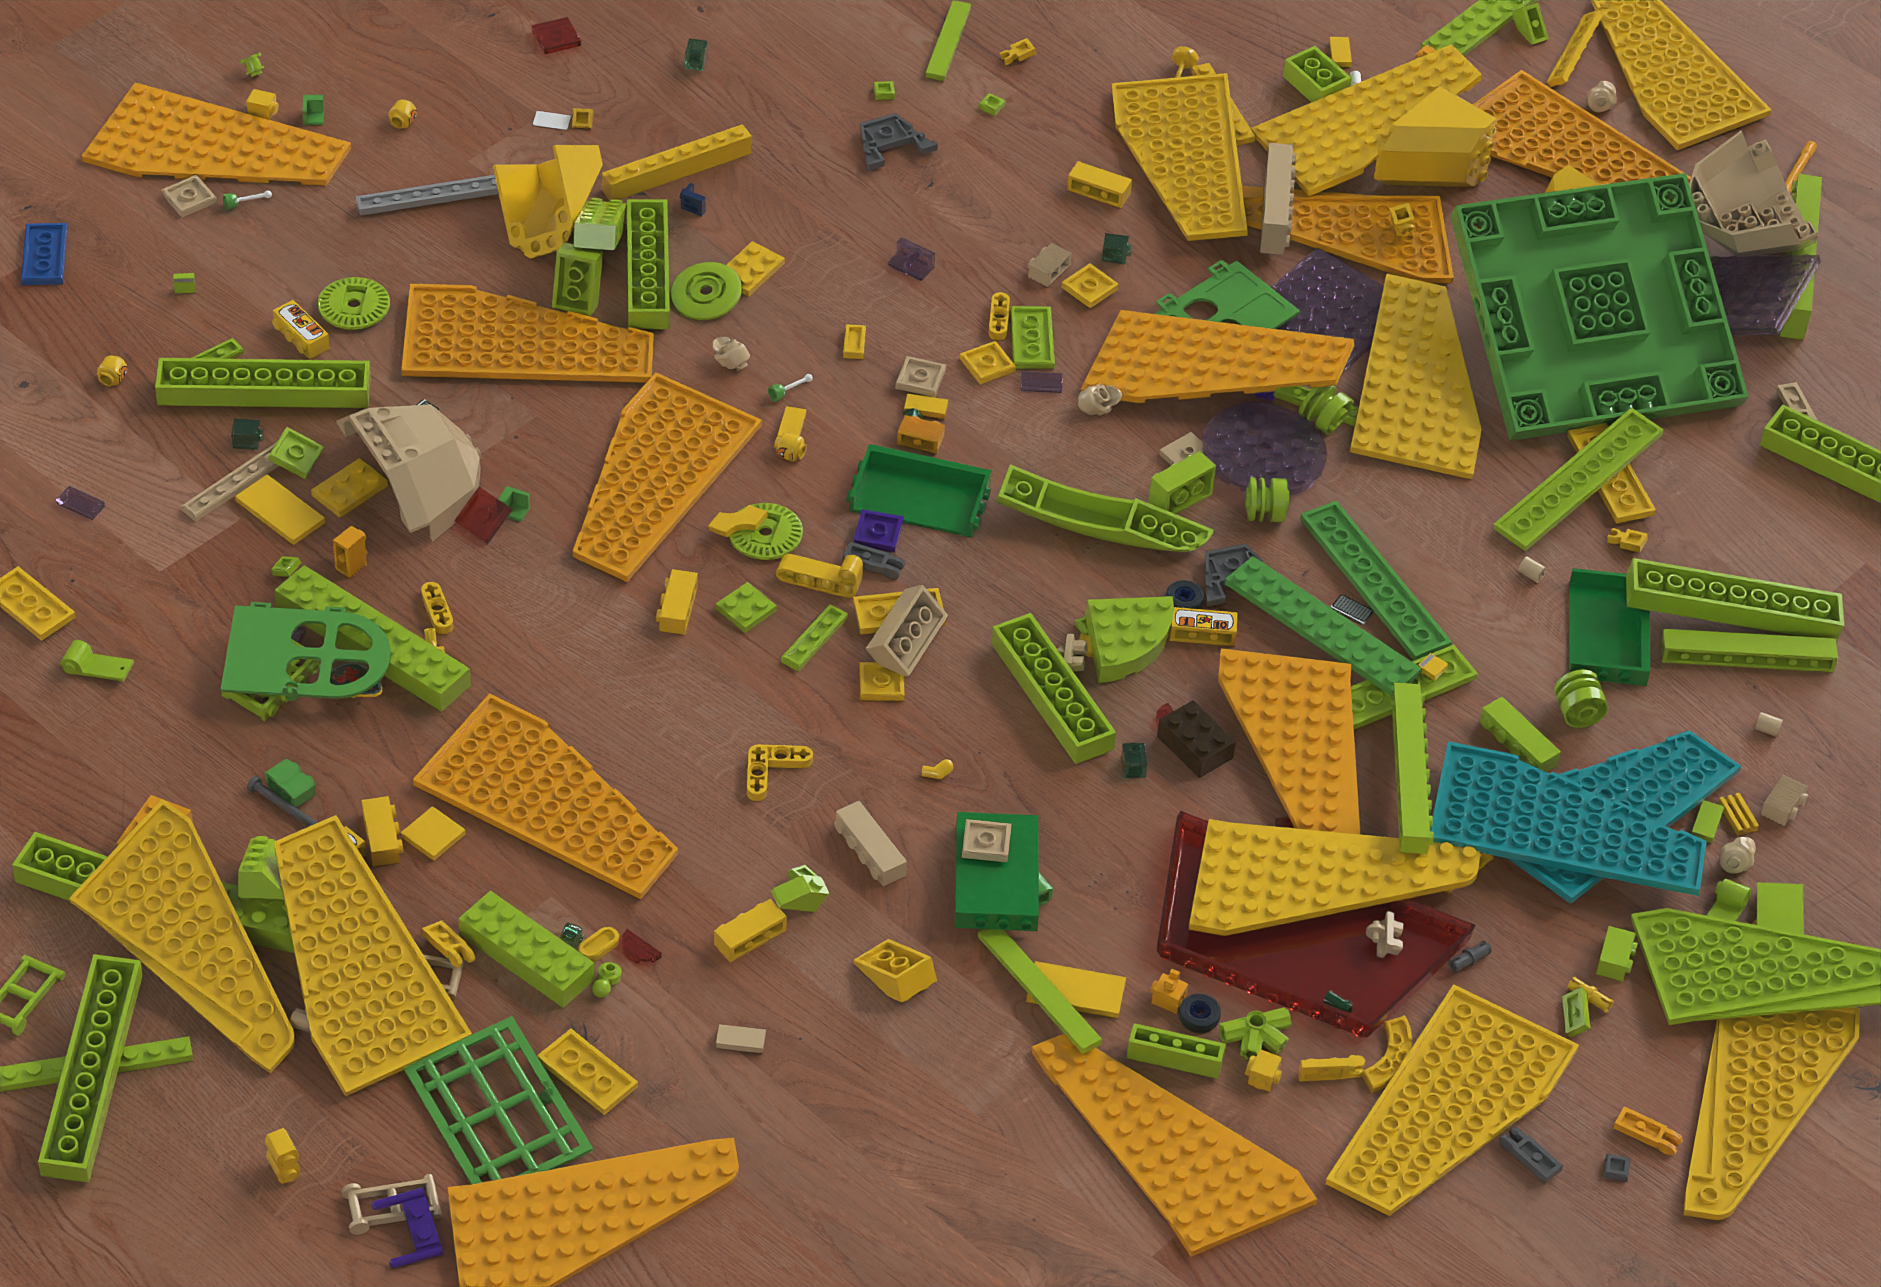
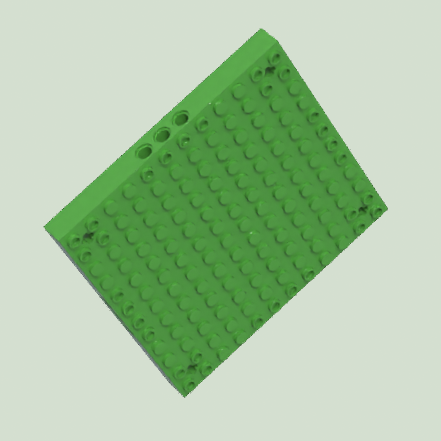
(1598, 305)

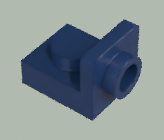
(692, 201)

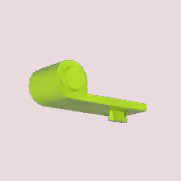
(81, 661)
(1730, 900)

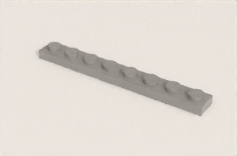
(426, 195)

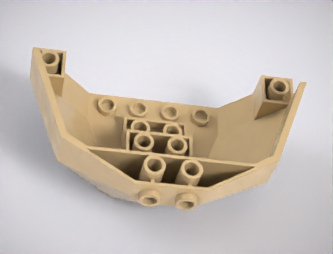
(1746, 201)
(425, 460)

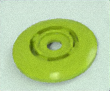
(724, 295)
(335, 298)
(783, 540)

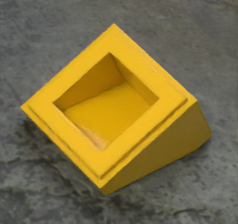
(582, 118)

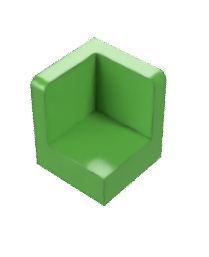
(313, 110)
(516, 500)

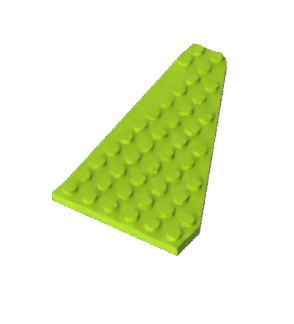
(1741, 969)

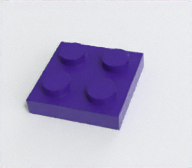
(878, 530)

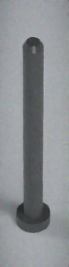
(255, 785)

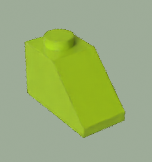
(1530, 23)
(801, 893)

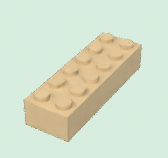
(1278, 198)

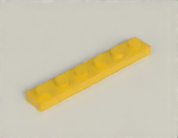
(1574, 48)
(1242, 130)

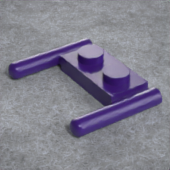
(419, 1223)

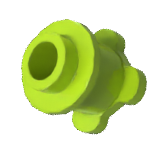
(252, 65)

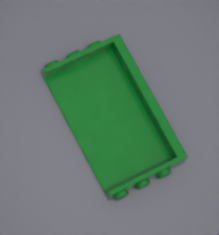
(921, 489)
(1606, 632)
(998, 892)

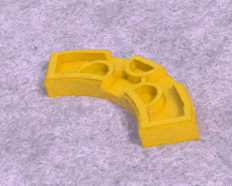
(1399, 1045)

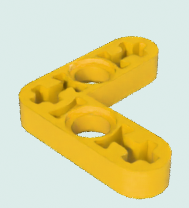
(769, 760)

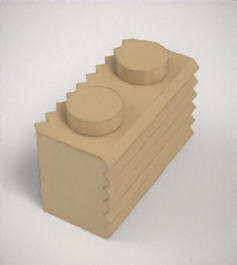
(1049, 264)
(1784, 800)

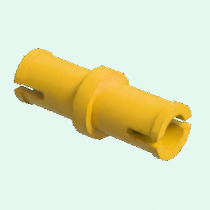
(1593, 996)

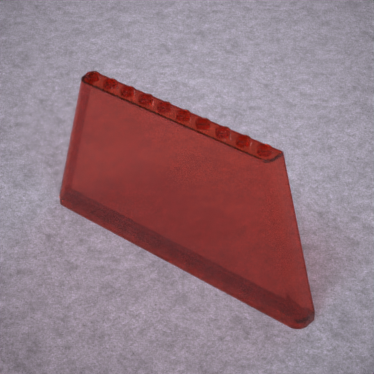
(1311, 956)

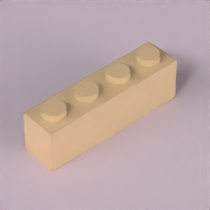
(870, 843)

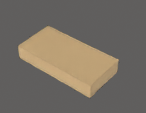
(740, 1038)

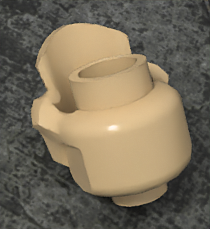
(1602, 97)
(730, 353)
(1098, 399)
(1737, 855)

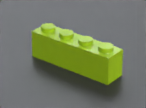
(1519, 735)
(1176, 1050)

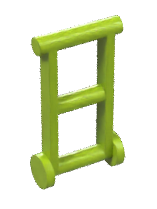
(19, 1022)

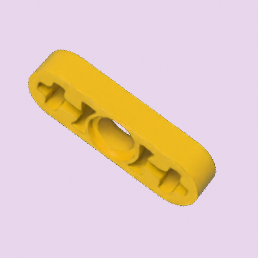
(1002, 322)
(435, 616)

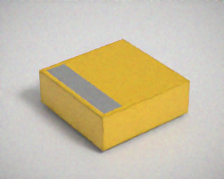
(1433, 666)

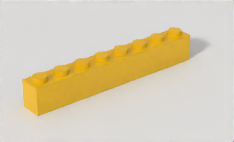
(676, 163)

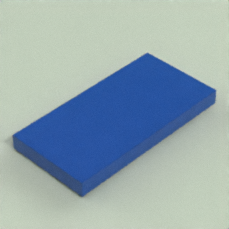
(44, 254)

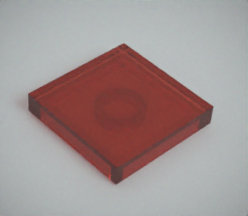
(556, 35)
(483, 515)

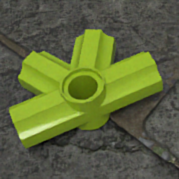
(1254, 1037)

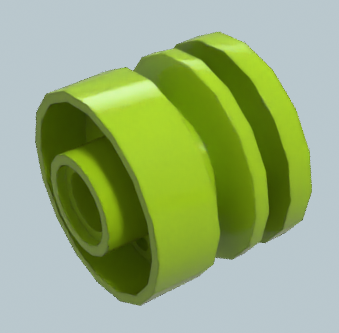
(1326, 407)
(1267, 499)
(1581, 698)

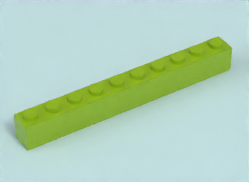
(1411, 768)

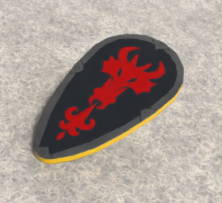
(351, 672)

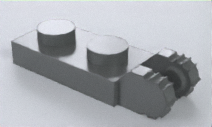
(876, 560)
(1531, 1154)

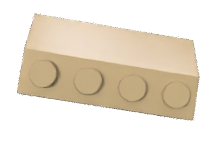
(907, 630)

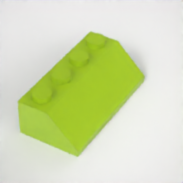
(259, 871)

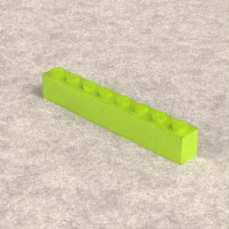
(1748, 650)

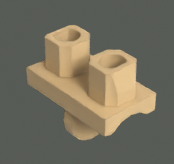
(1073, 648)
(1383, 933)

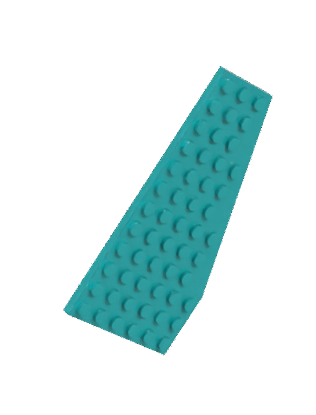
(1656, 780)
(1550, 821)

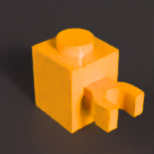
(1169, 991)

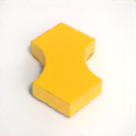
(746, 519)

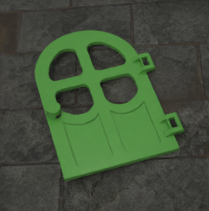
(1238, 297)
(263, 648)

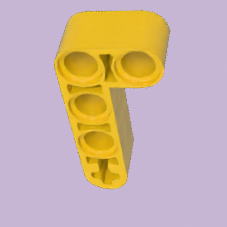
(822, 576)

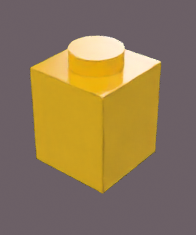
(262, 104)

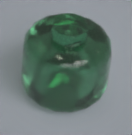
(572, 934)

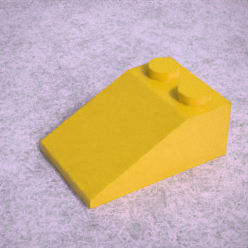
(897, 969)

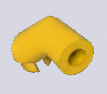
(430, 637)
(939, 771)

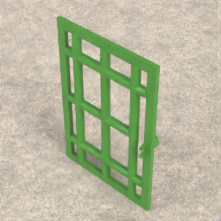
(547, 1096)

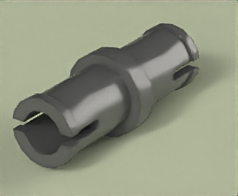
(1469, 956)

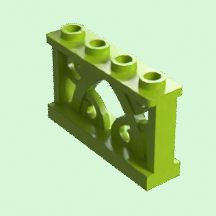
(272, 705)

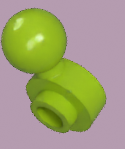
(608, 975)

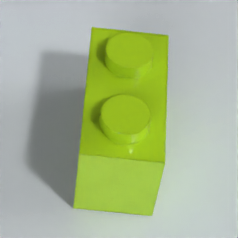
(1616, 952)

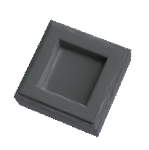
(1616, 1167)

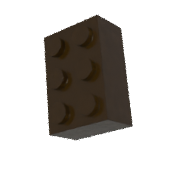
(1196, 739)

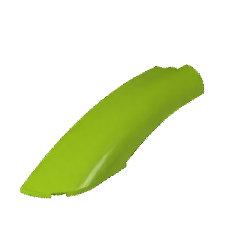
(1099, 515)

